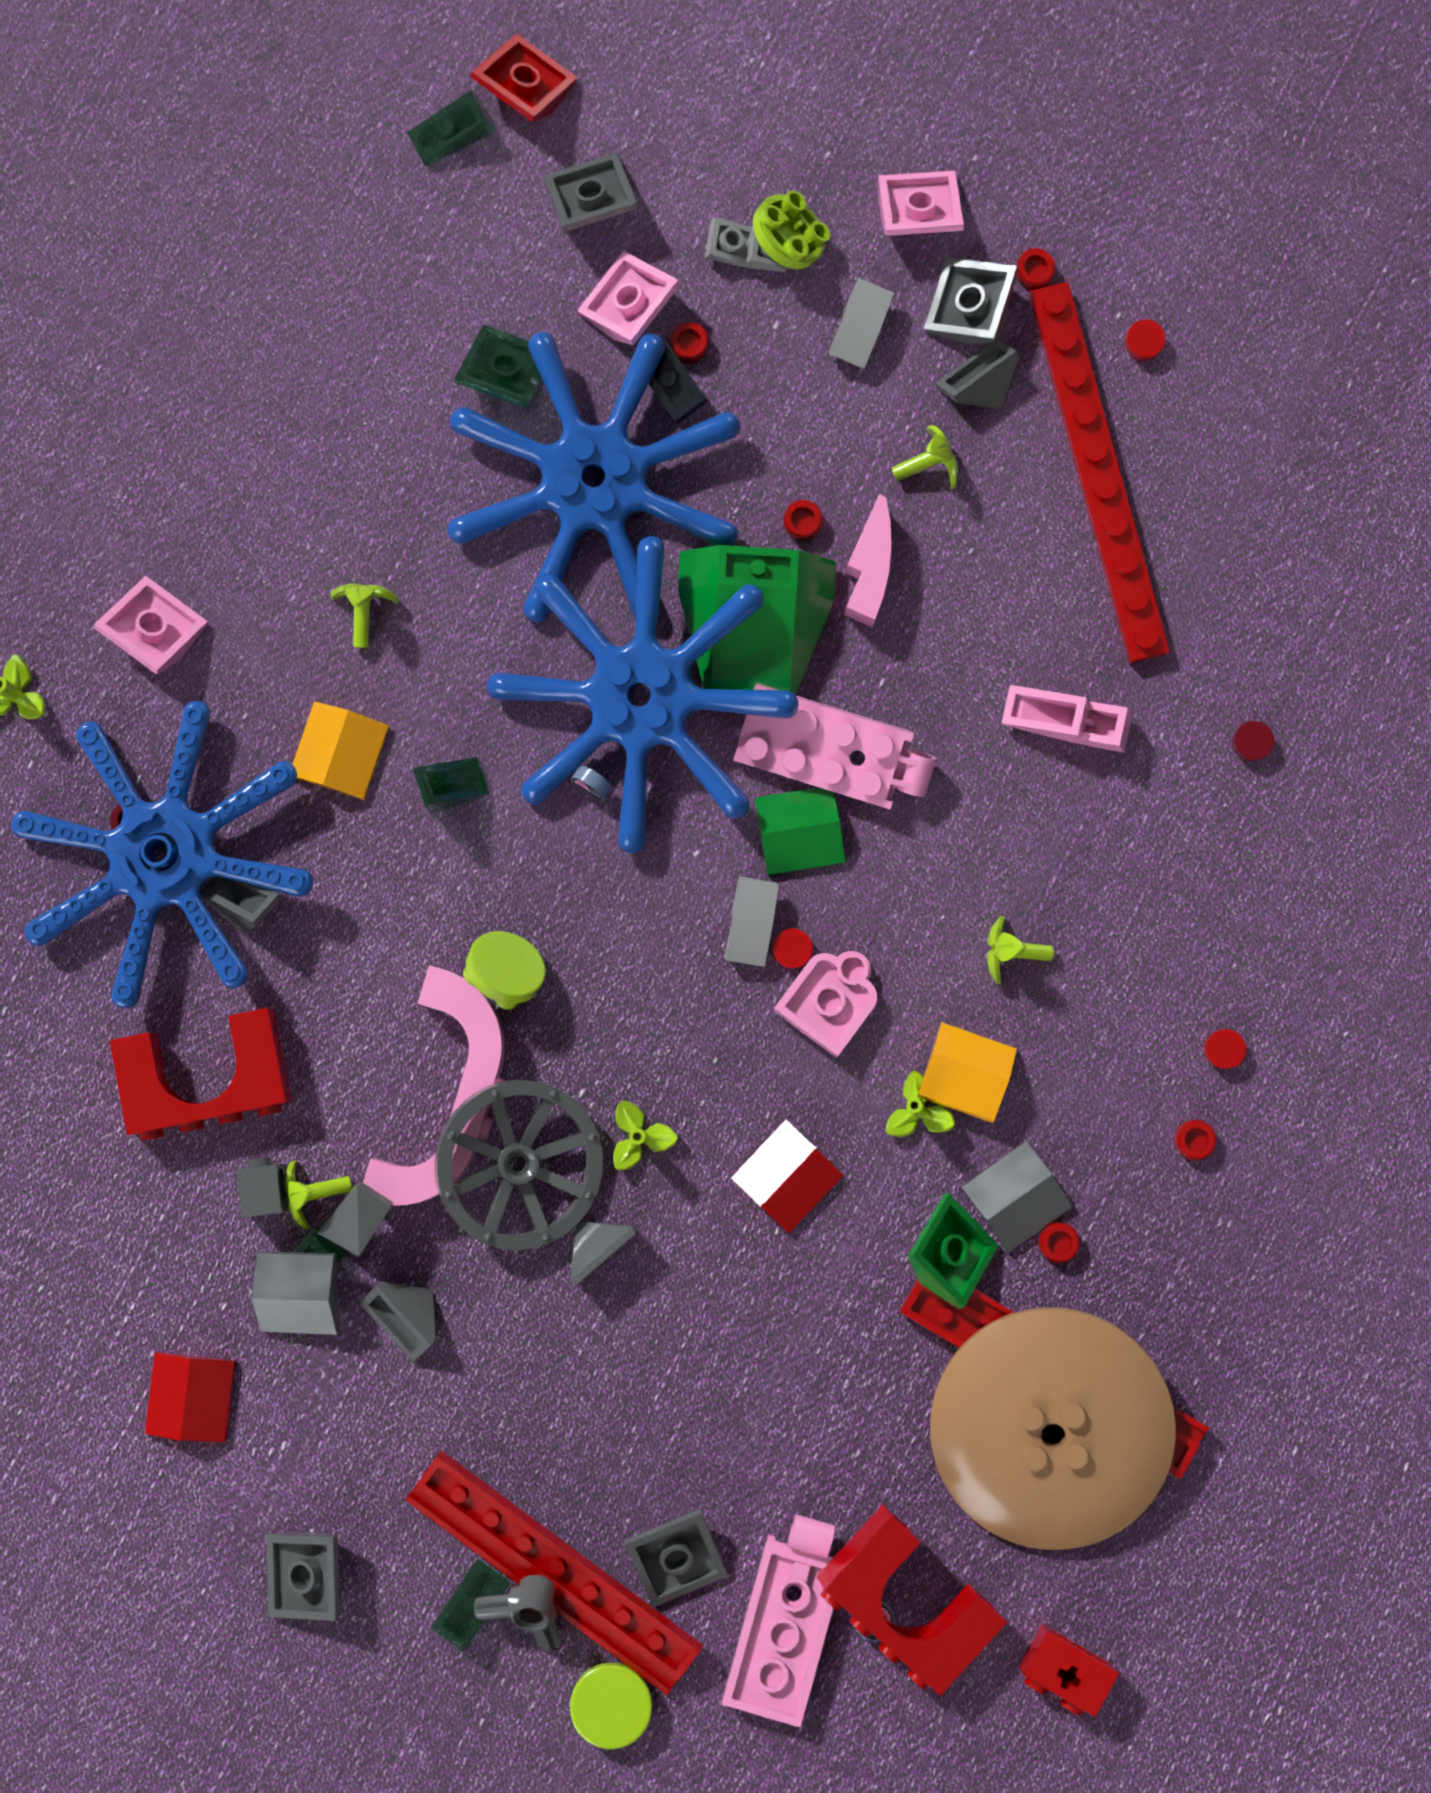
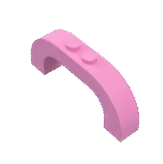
(486, 1041)

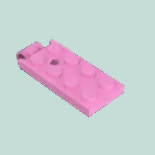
(818, 746)
(779, 1635)

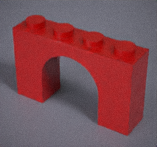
(152, 1104)
(932, 1651)

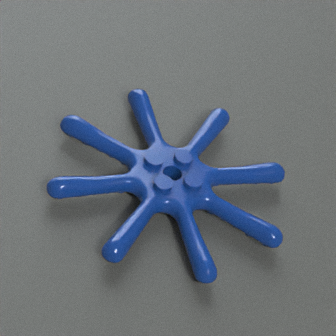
(589, 448)
(671, 700)
(181, 873)

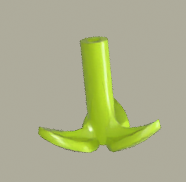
(936, 452)
(360, 598)
(14, 680)
(1007, 947)
(905, 1121)
(629, 1151)
(300, 1194)

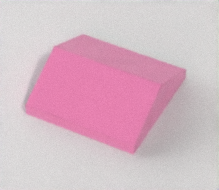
(920, 203)
(628, 298)
(151, 626)

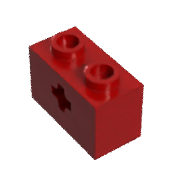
(1054, 1651)

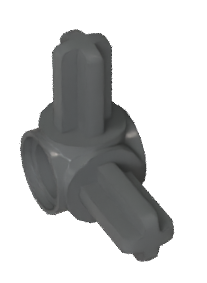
(528, 1607)

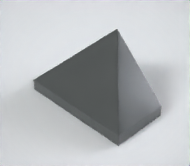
(982, 377)
(240, 902)
(356, 1219)
(594, 1245)
(404, 1315)

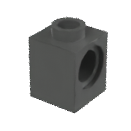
(261, 1188)

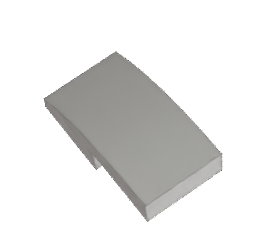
(737, 246)
(861, 323)
(751, 921)

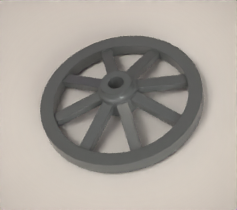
(527, 1168)

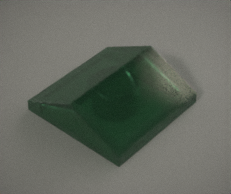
(501, 368)

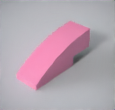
(870, 565)
(1068, 718)

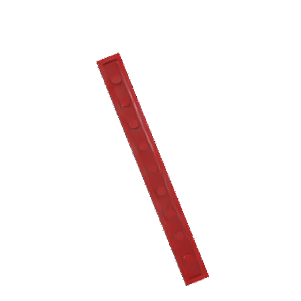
(1098, 473)

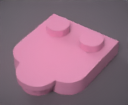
(830, 999)

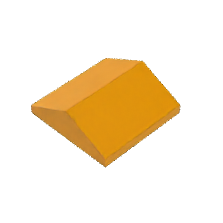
(339, 750)
(967, 1072)

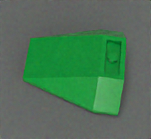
(776, 639)

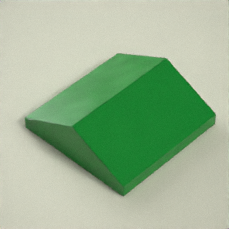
(799, 830)
(951, 1252)

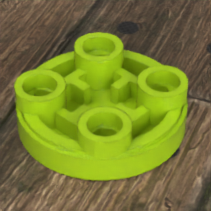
(790, 230)
(504, 968)
(611, 1705)

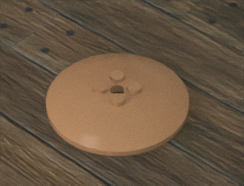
(1041, 1372)

